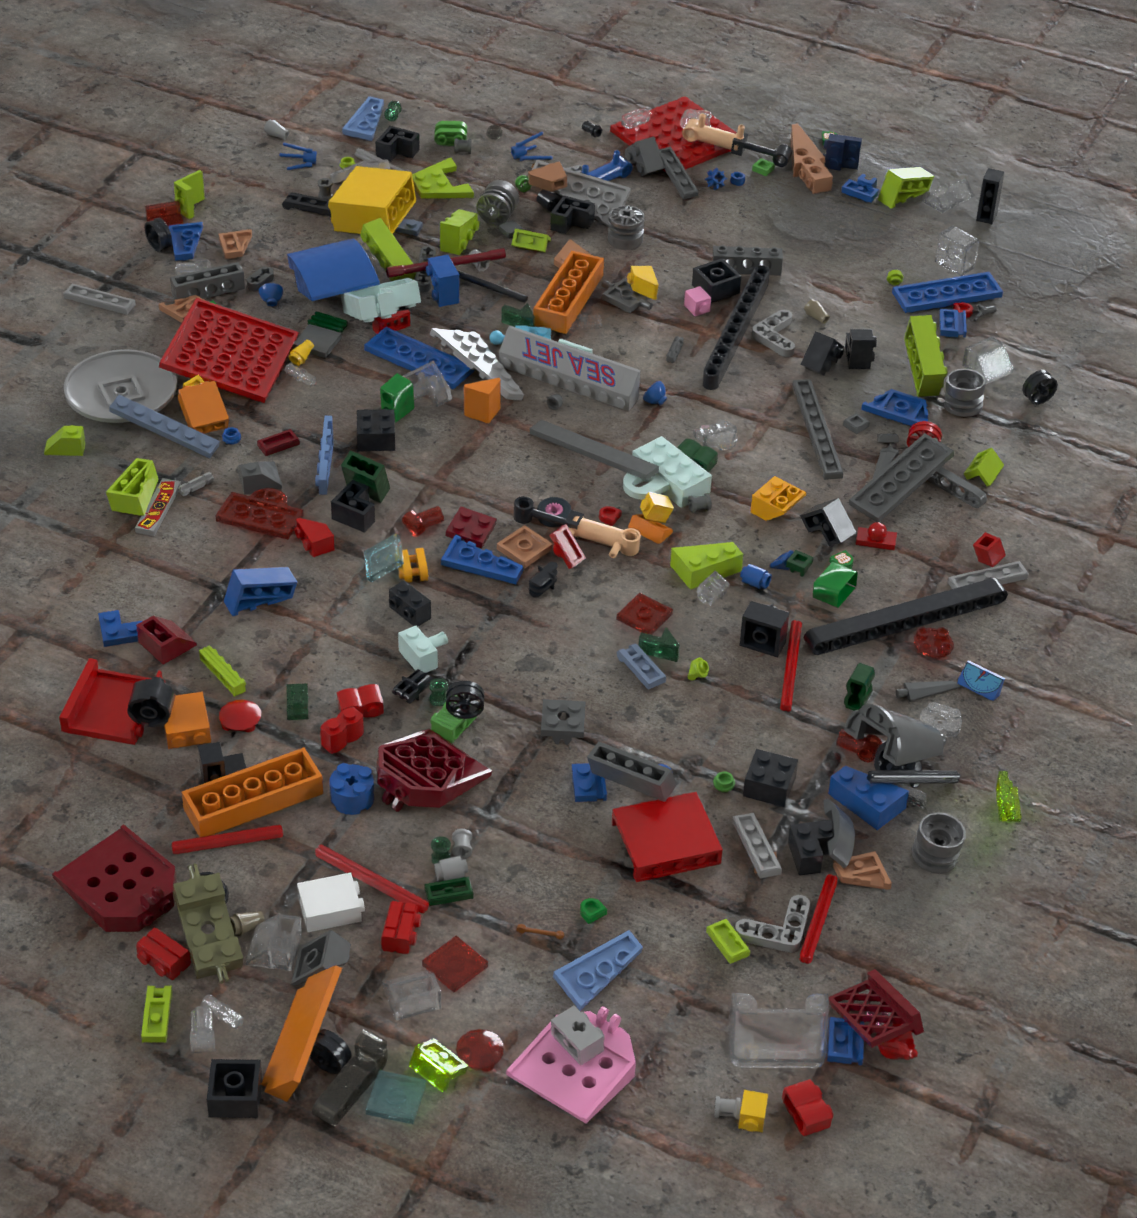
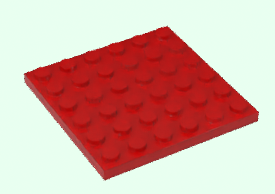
(666, 129)
(229, 349)

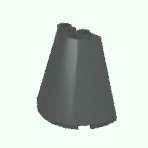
(907, 737)

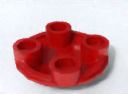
(240, 715)

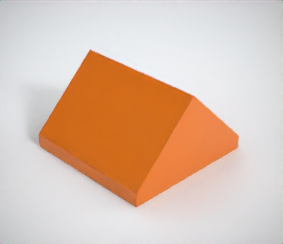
(482, 399)

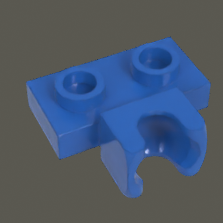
(861, 189)

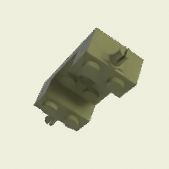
(201, 903)

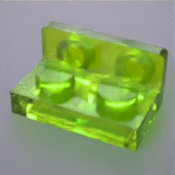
(1007, 799)
(437, 1064)

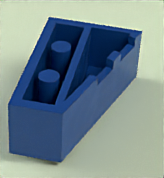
(870, 802)

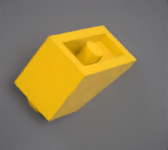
(643, 281)

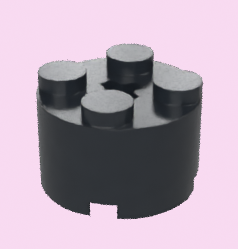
(151, 702)

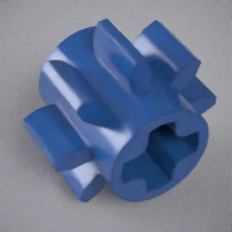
(715, 178)

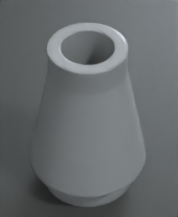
(275, 129)

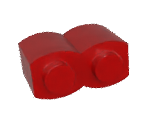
(365, 699)
(341, 730)
(807, 1107)

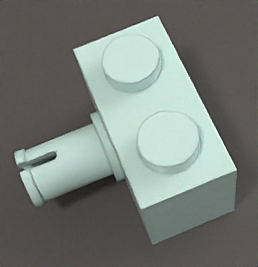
(419, 649)

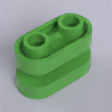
(448, 131)

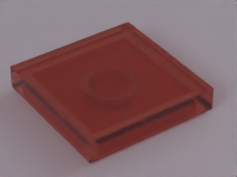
(644, 614)
(455, 963)

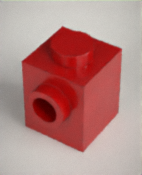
(989, 549)

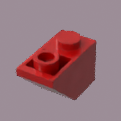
(314, 536)

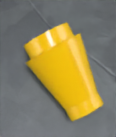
(300, 353)

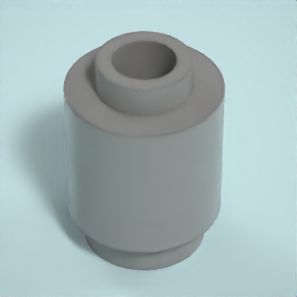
(451, 868)

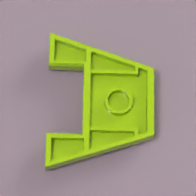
(434, 184)

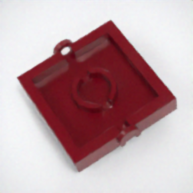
(471, 526)

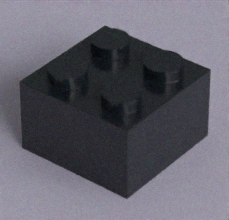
(717, 279)
(375, 430)
(764, 629)
(770, 778)
(234, 1088)

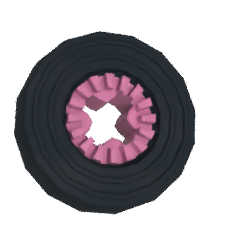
(554, 504)

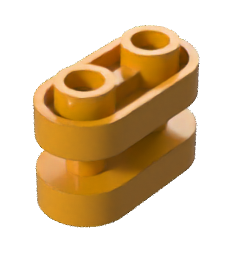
(406, 572)

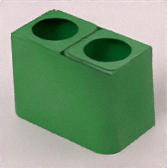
(397, 395)
(832, 584)

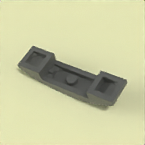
(842, 844)

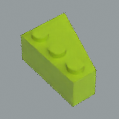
(903, 184)
(458, 231)
(134, 488)
(698, 562)

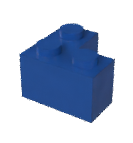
(444, 279)

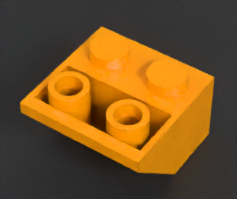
(775, 499)

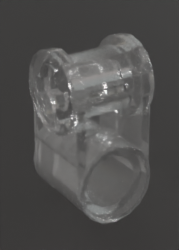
(694, 114)

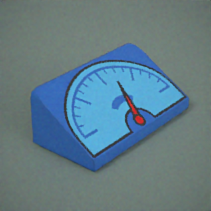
(981, 680)

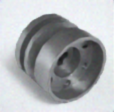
(497, 202)
(625, 227)
(964, 392)
(938, 842)

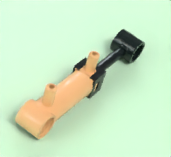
(737, 142)
(624, 540)

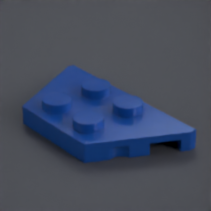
(898, 407)

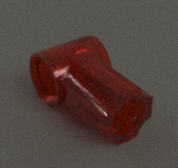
(418, 522)
(864, 748)

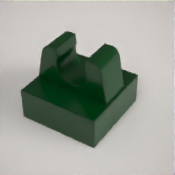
(799, 562)

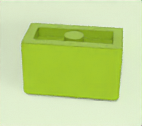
(530, 240)
(986, 465)

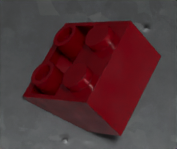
(163, 638)

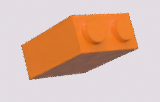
(203, 407)
(188, 722)

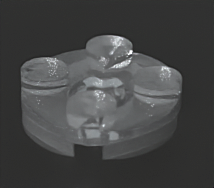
(950, 716)

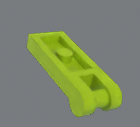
(156, 1014)

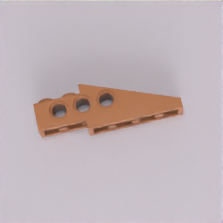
(809, 162)

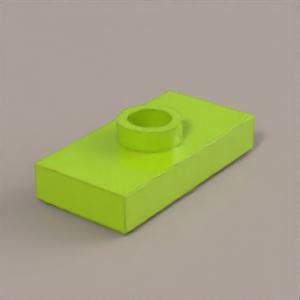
(728, 941)

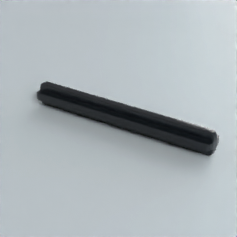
(912, 777)

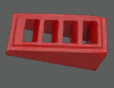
(379, 324)

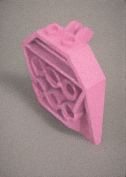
(576, 1087)

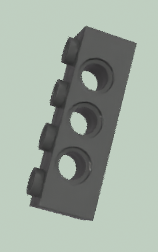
(756, 256)
(208, 282)

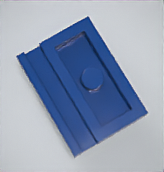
(952, 323)
(587, 785)
(844, 1042)

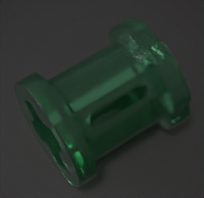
(394, 112)
(438, 692)
(440, 847)

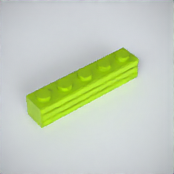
(222, 670)

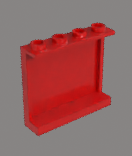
(101, 704)
(667, 836)

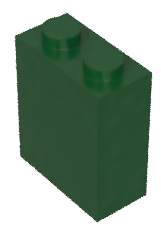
(366, 472)

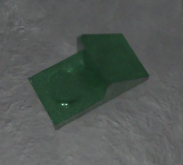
(514, 316)
(661, 647)

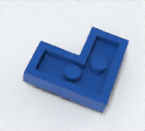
(114, 632)

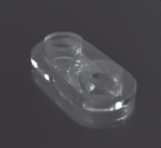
(635, 118)

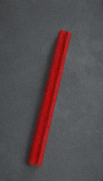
(791, 665)
(370, 877)

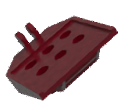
(425, 771)
(120, 882)

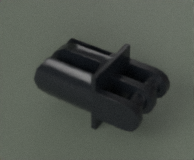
(543, 579)
(412, 686)

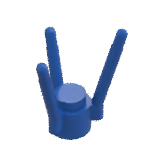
(520, 150)
(308, 156)

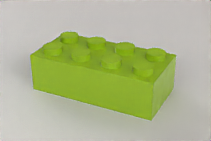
(925, 355)

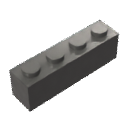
(631, 771)

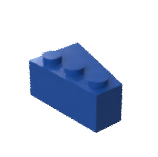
(258, 586)

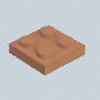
(524, 546)

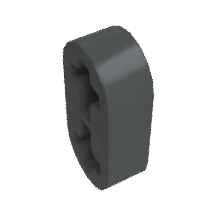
(260, 277)

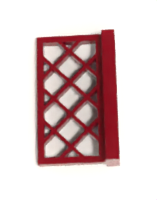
(890, 1001)

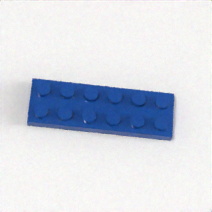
(947, 292)
(413, 354)

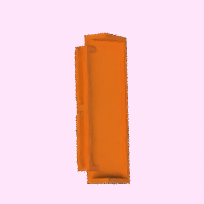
(299, 1034)

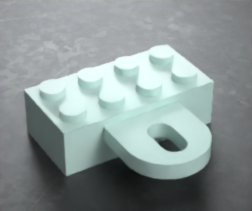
(676, 477)

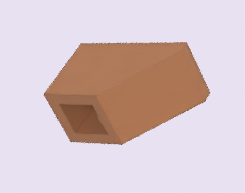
(548, 177)

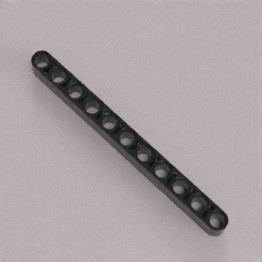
(735, 328)
(905, 616)

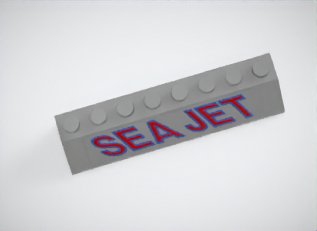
(570, 368)

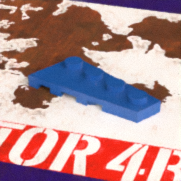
(481, 562)

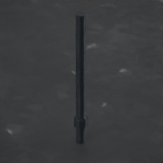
(475, 280)

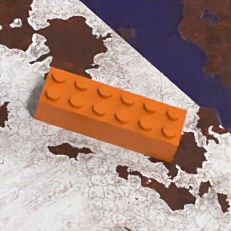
(568, 291)
(252, 792)

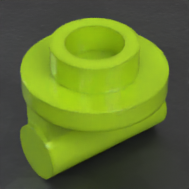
(698, 668)

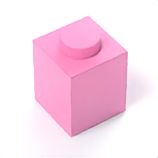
(697, 301)

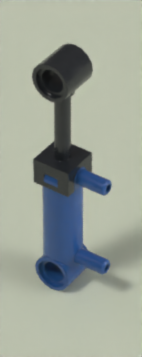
(617, 167)

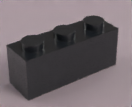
(990, 196)

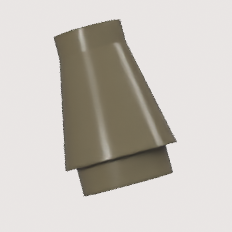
(816, 311)
(245, 922)

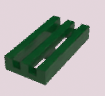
(328, 322)
(448, 891)

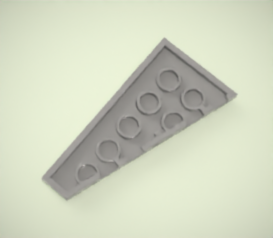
(588, 188)
(476, 355)

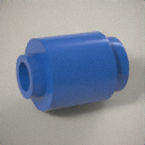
(755, 576)

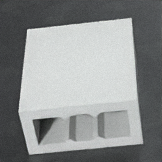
(330, 902)

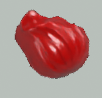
(899, 1047)

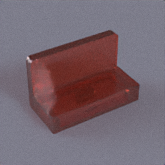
(168, 211)

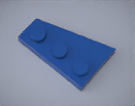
(185, 239)

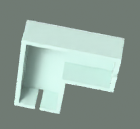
(381, 299)

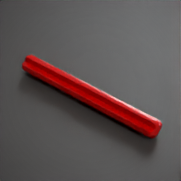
(227, 839)
(818, 919)

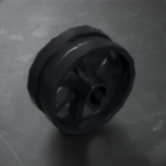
(158, 234)
(1041, 385)
(466, 694)
(330, 1052)

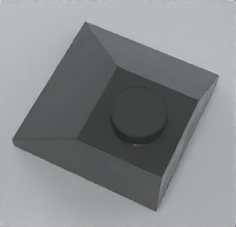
(258, 476)
(320, 955)

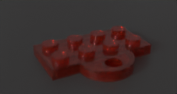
(260, 512)

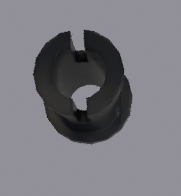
(594, 130)

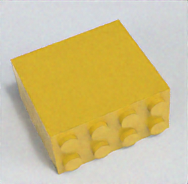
(372, 195)

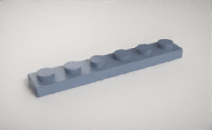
(164, 426)

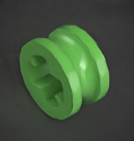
(525, 187)

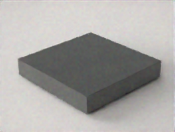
(323, 340)

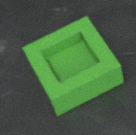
(763, 167)

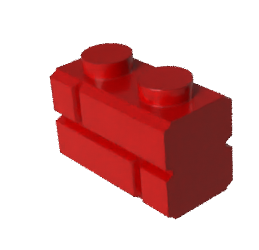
(400, 927)
(163, 954)

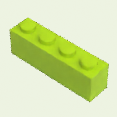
(385, 247)

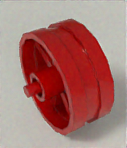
(921, 428)

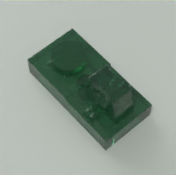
(297, 701)

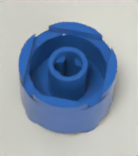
(351, 788)

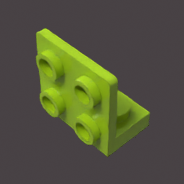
(189, 191)

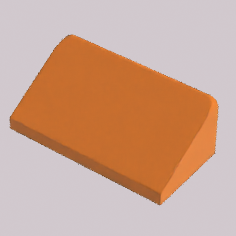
(650, 529)

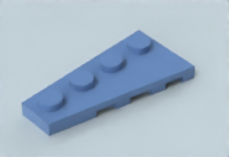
(365, 120)
(325, 456)
(596, 969)

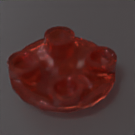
(933, 642)
(480, 1049)

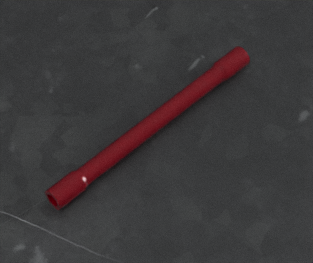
(491, 255)

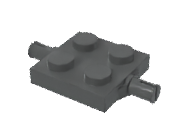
(623, 297)

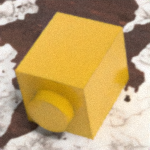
(656, 507)
(753, 1111)

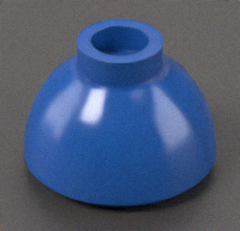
(271, 293)
(655, 394)

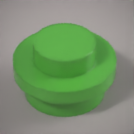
(724, 782)

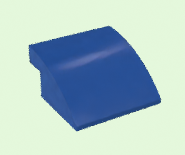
(332, 269)

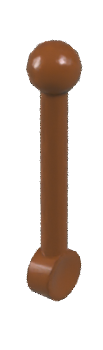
(521, 928)

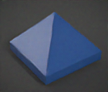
(780, 562)

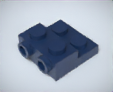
(842, 152)

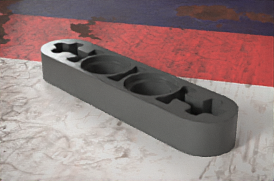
(421, 276)
(973, 495)

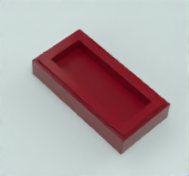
(278, 442)

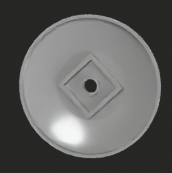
(100, 378)

